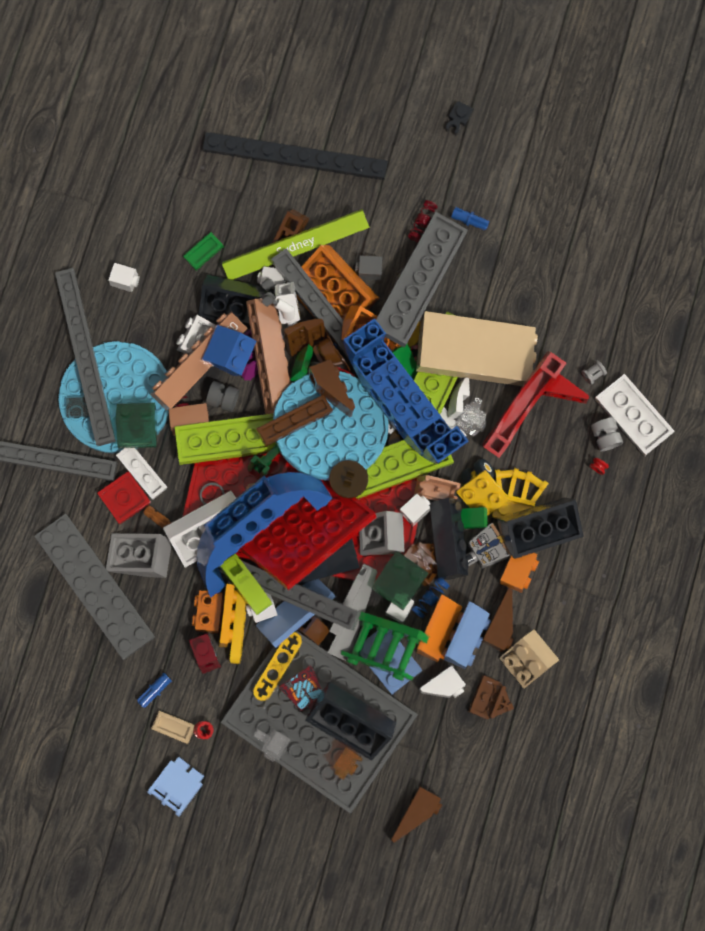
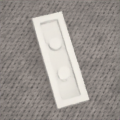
(142, 472)

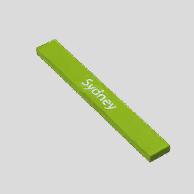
(296, 244)

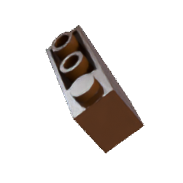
(327, 383)

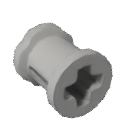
(594, 372)

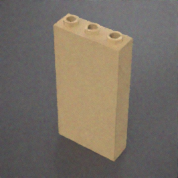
(475, 348)

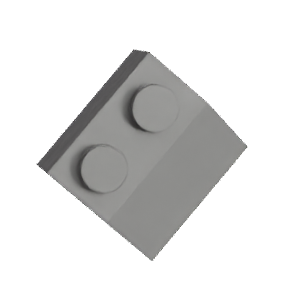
(383, 535)

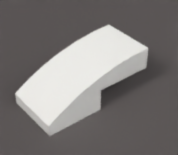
(459, 394)

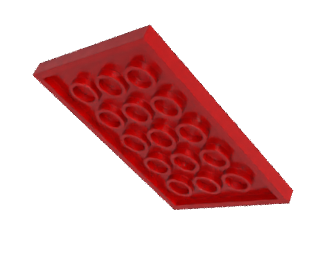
(307, 537)

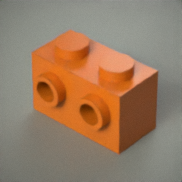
(518, 571)
(208, 612)

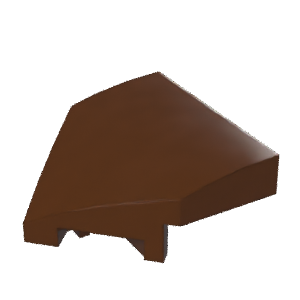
(425, 557)
(490, 699)

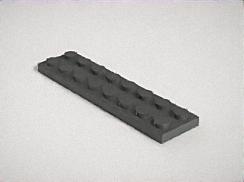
(420, 278)
(94, 587)

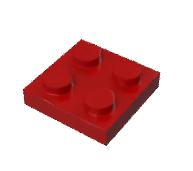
(124, 497)

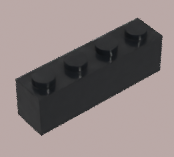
(449, 538)

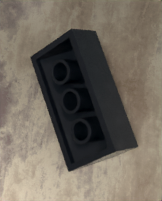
(228, 296)
(541, 527)
(339, 562)
(351, 721)

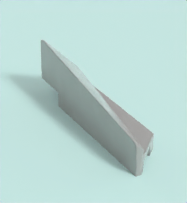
(358, 600)

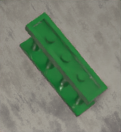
(383, 627)

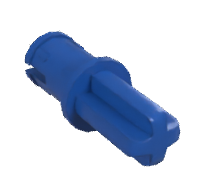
(470, 218)
(154, 690)

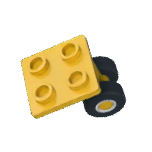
(481, 488)

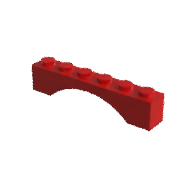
(531, 391)

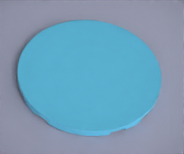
(126, 377)
(336, 436)

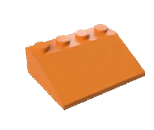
(337, 281)

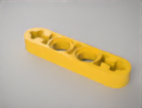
(238, 630)
(279, 667)

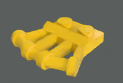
(517, 504)

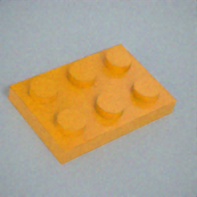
(228, 616)

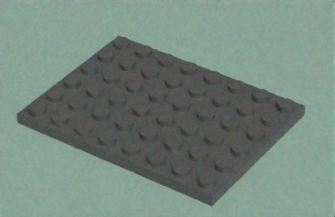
(312, 750)

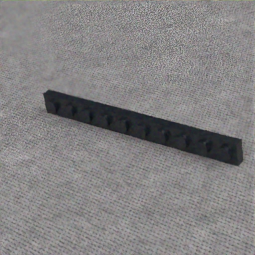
(295, 156)

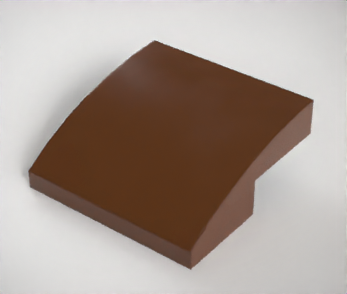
(304, 333)

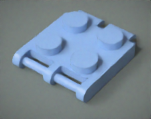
(177, 785)

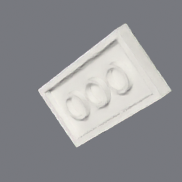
(634, 415)

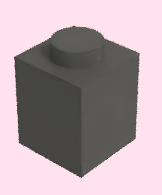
(369, 267)

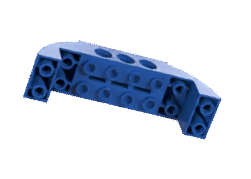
(400, 395)
(250, 515)

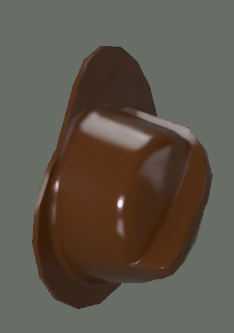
(325, 351)

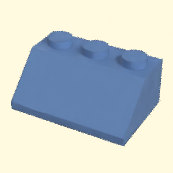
(467, 636)

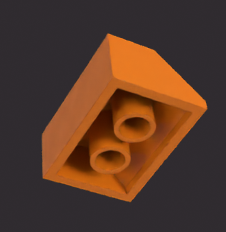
(357, 318)
(440, 629)

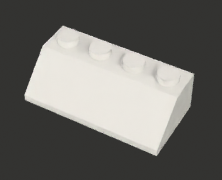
(187, 531)

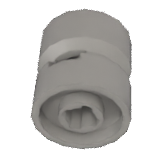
(607, 434)

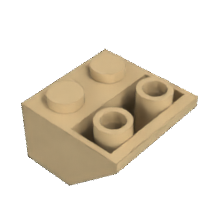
(529, 658)

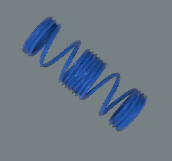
(430, 598)

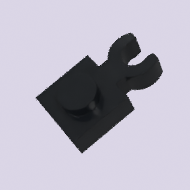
(459, 115)

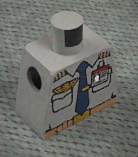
(487, 548)

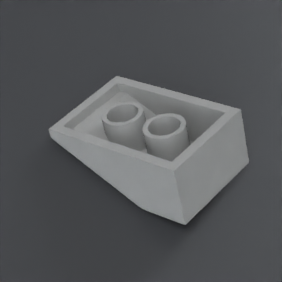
(139, 554)

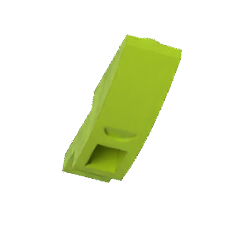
(245, 584)

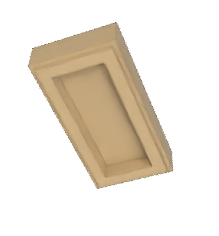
(173, 727)

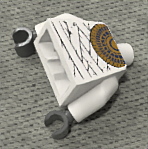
(285, 301)

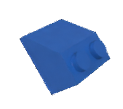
(228, 350)

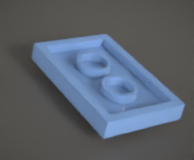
(387, 680)

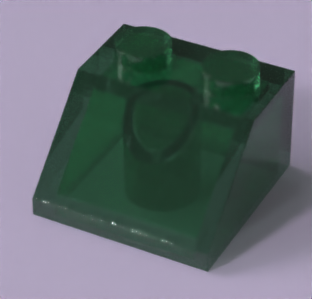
(136, 425)
(400, 580)

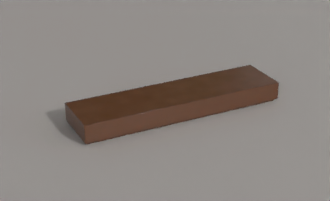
(294, 420)

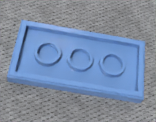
(290, 616)

